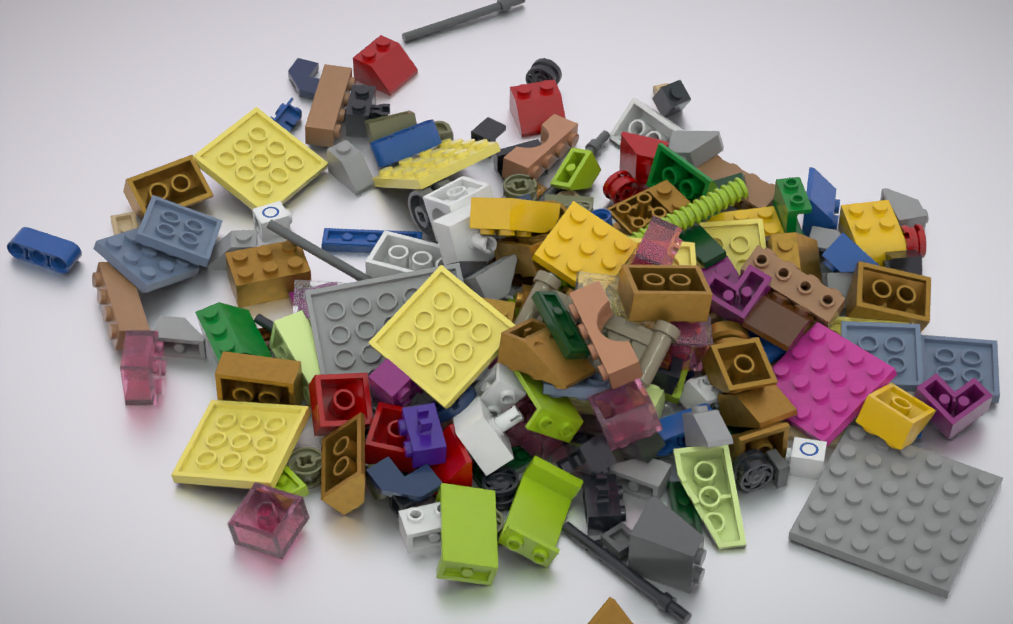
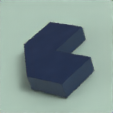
(302, 76)
(391, 481)

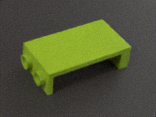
(553, 415)
(539, 511)
(467, 534)

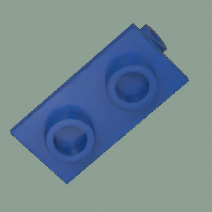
(288, 115)

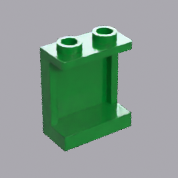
(789, 202)

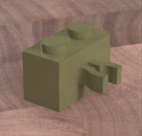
(389, 124)

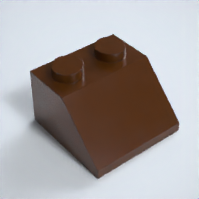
(779, 321)

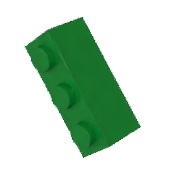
(680, 173)
(230, 330)

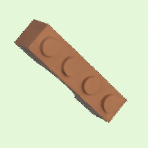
(557, 138)
(617, 358)

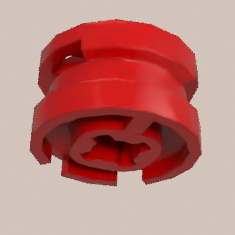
(619, 187)
(915, 238)

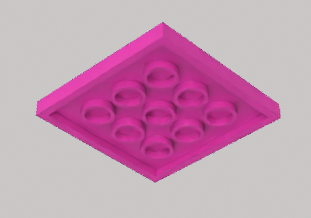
(828, 382)

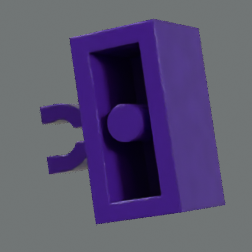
(422, 435)

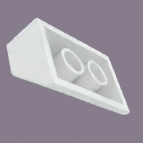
(643, 121)

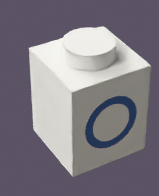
(265, 213)
(806, 457)

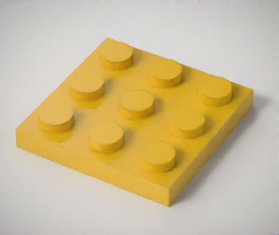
(583, 244)

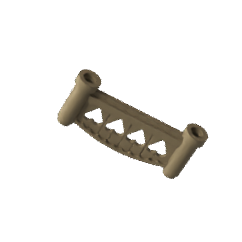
(647, 344)

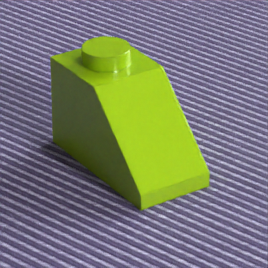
(577, 170)

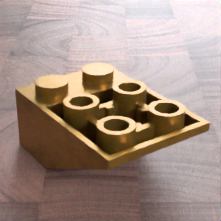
(639, 209)
(534, 351)

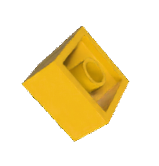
(894, 416)

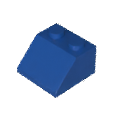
(823, 202)
(844, 255)

